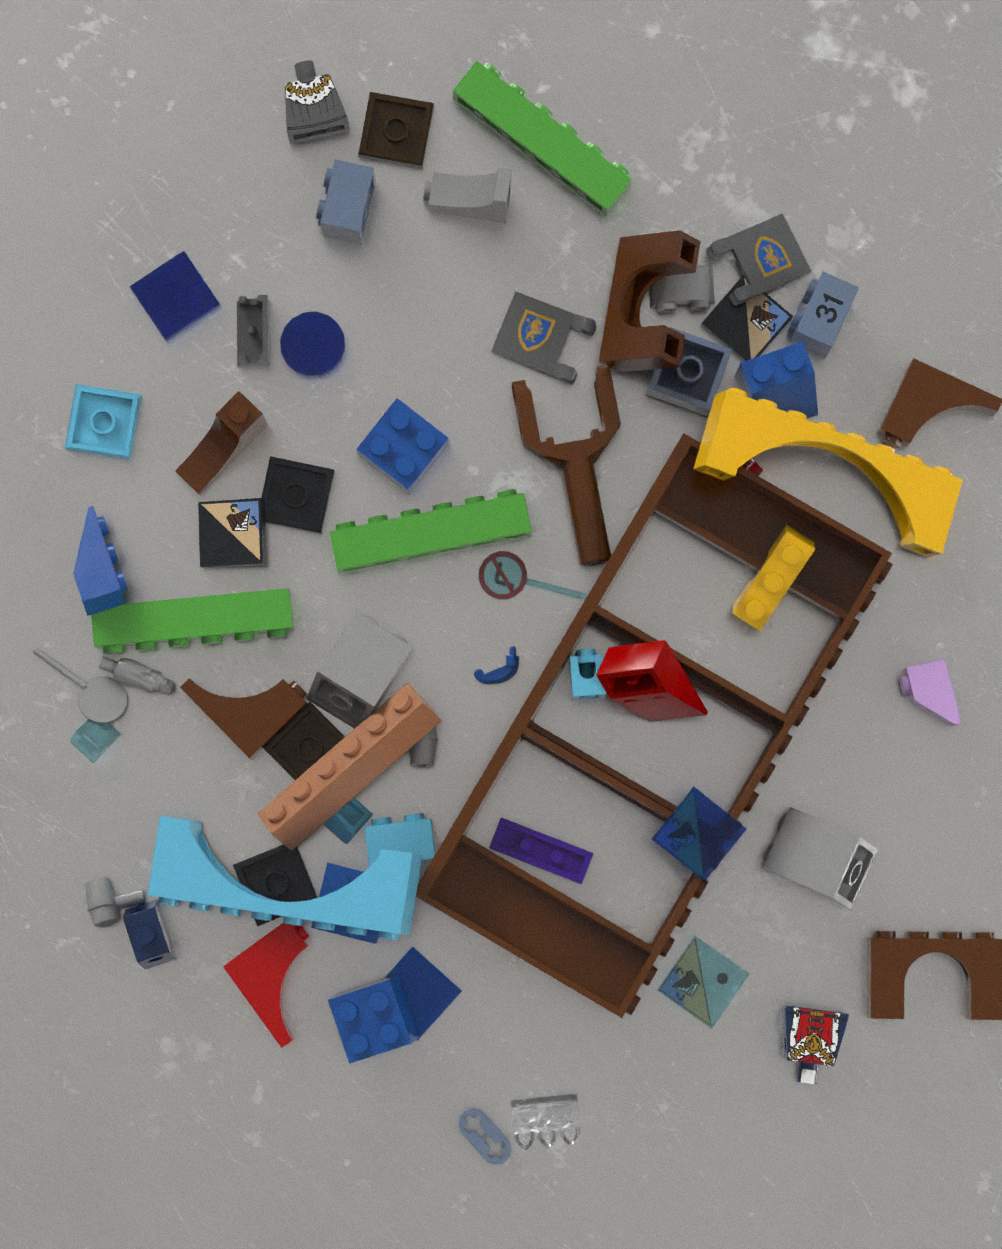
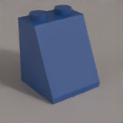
(782, 378)

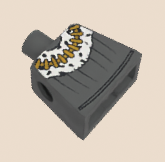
(312, 105)

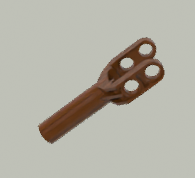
(577, 463)

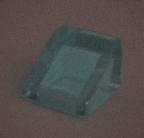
(94, 739)

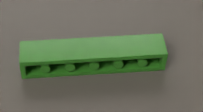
(541, 137)
(430, 532)
(193, 619)

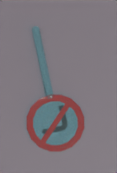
(505, 575)

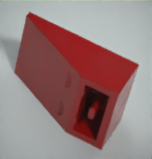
(649, 682)

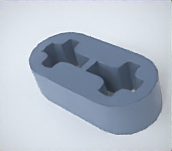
(479, 1142)

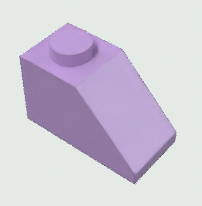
(931, 690)

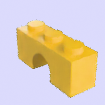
(774, 578)

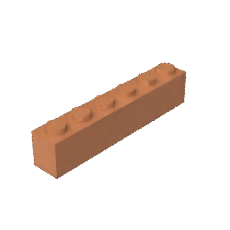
(349, 767)

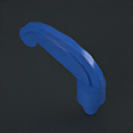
(501, 674)

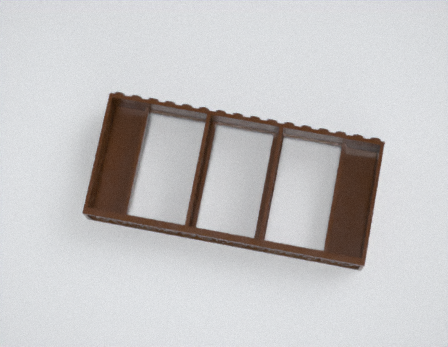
(537, 920)

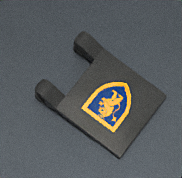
(765, 256)
(536, 335)

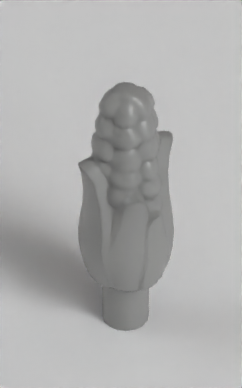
(137, 675)

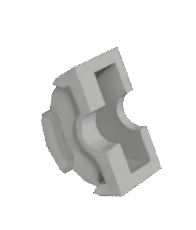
(688, 288)

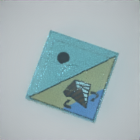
(703, 982)

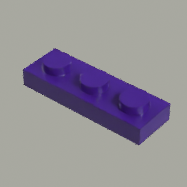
(541, 850)

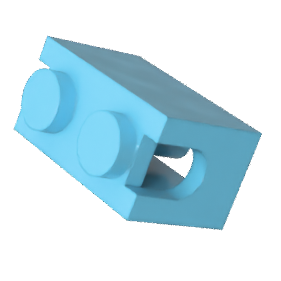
(587, 684)
(410, 836)

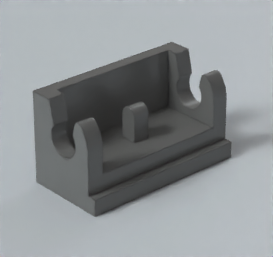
(253, 331)

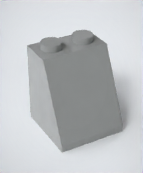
(359, 671)
(819, 857)

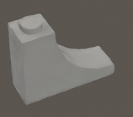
(470, 195)

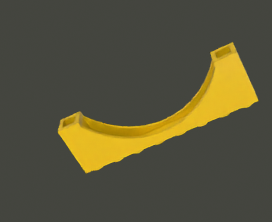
(916, 494)

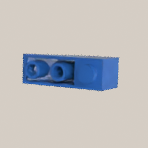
(94, 569)

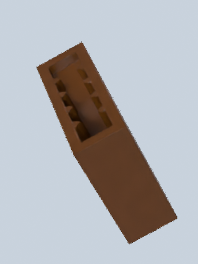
(925, 395)
(229, 435)
(253, 719)

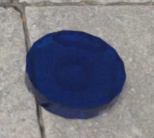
(312, 344)

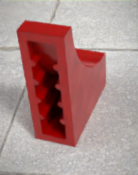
(262, 973)

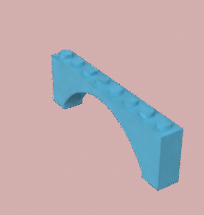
(375, 900)

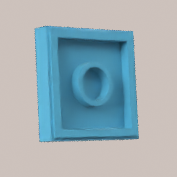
(103, 422)

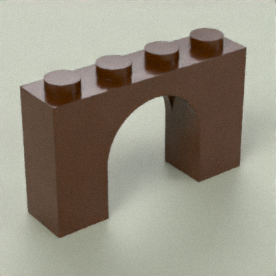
(638, 265)
(891, 957)

